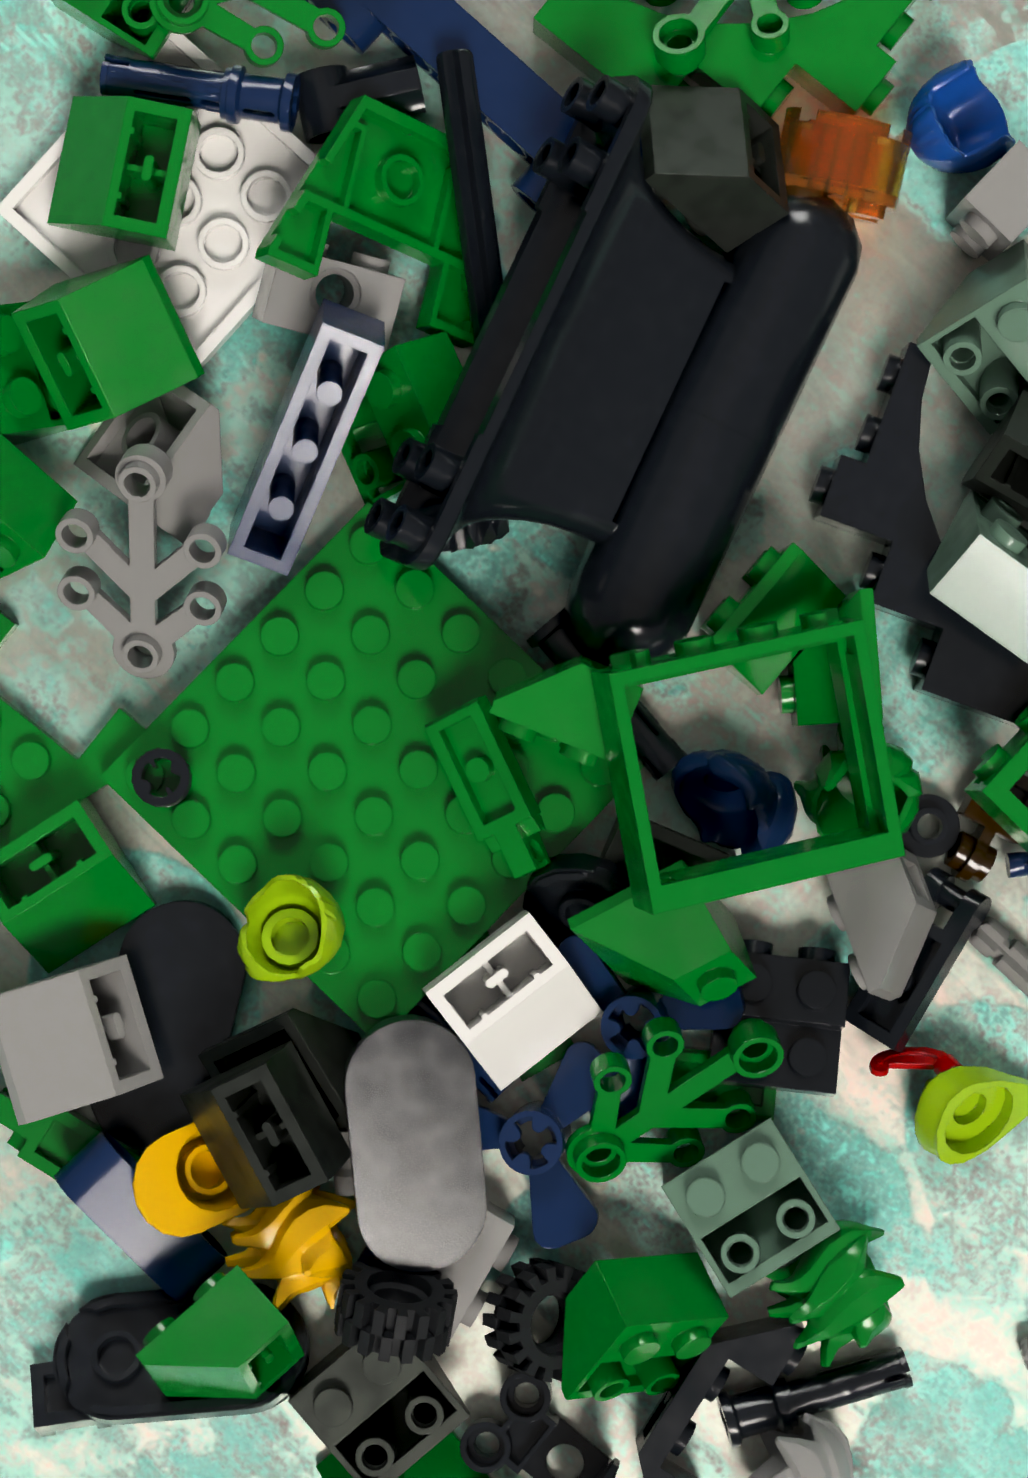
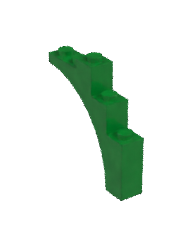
(828, 52)

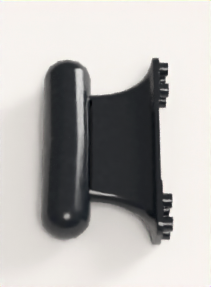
(625, 382)

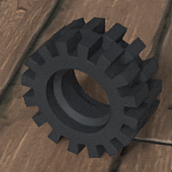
(395, 1311)
(515, 1312)

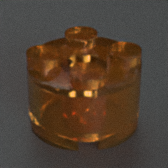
(845, 161)

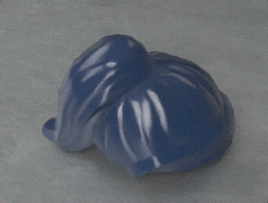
(735, 800)

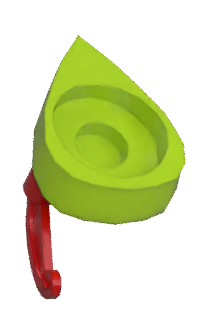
(961, 1107)

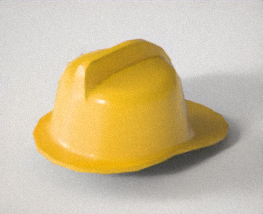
(182, 1186)

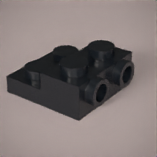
(807, 1008)

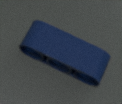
(101, 1186)

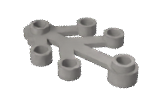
(140, 574)

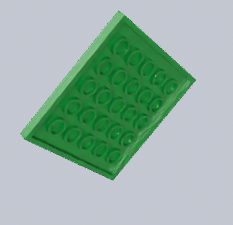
(323, 767)

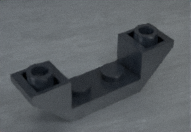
(757, 1345)

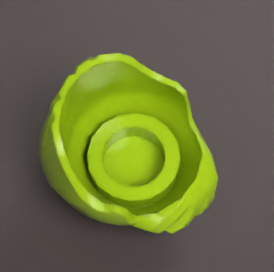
(290, 929)

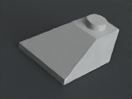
(189, 435)

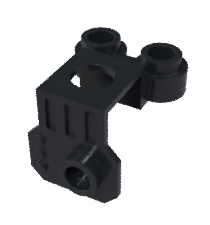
(530, 1436)

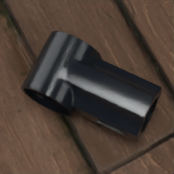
(330, 88)

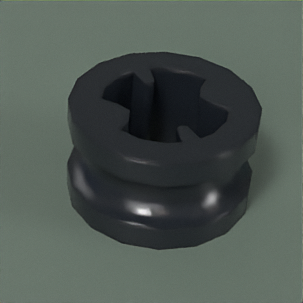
(145, 789)

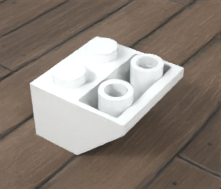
(512, 999)

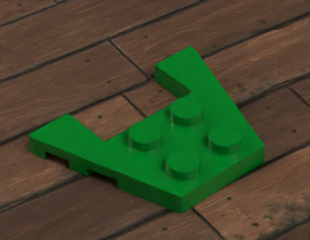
(391, 185)
(40, 772)

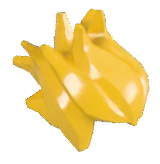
(295, 1245)

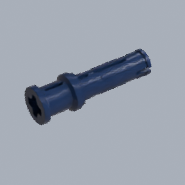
(230, 93)

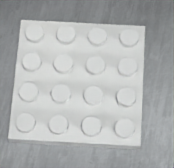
(232, 199)

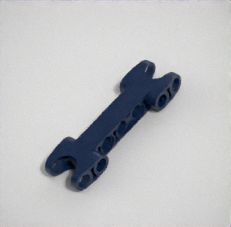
(511, 95)

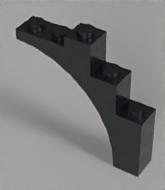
(887, 504)

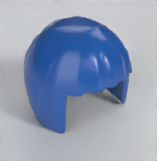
(958, 122)

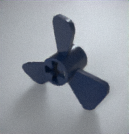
(616, 1000)
(558, 1202)

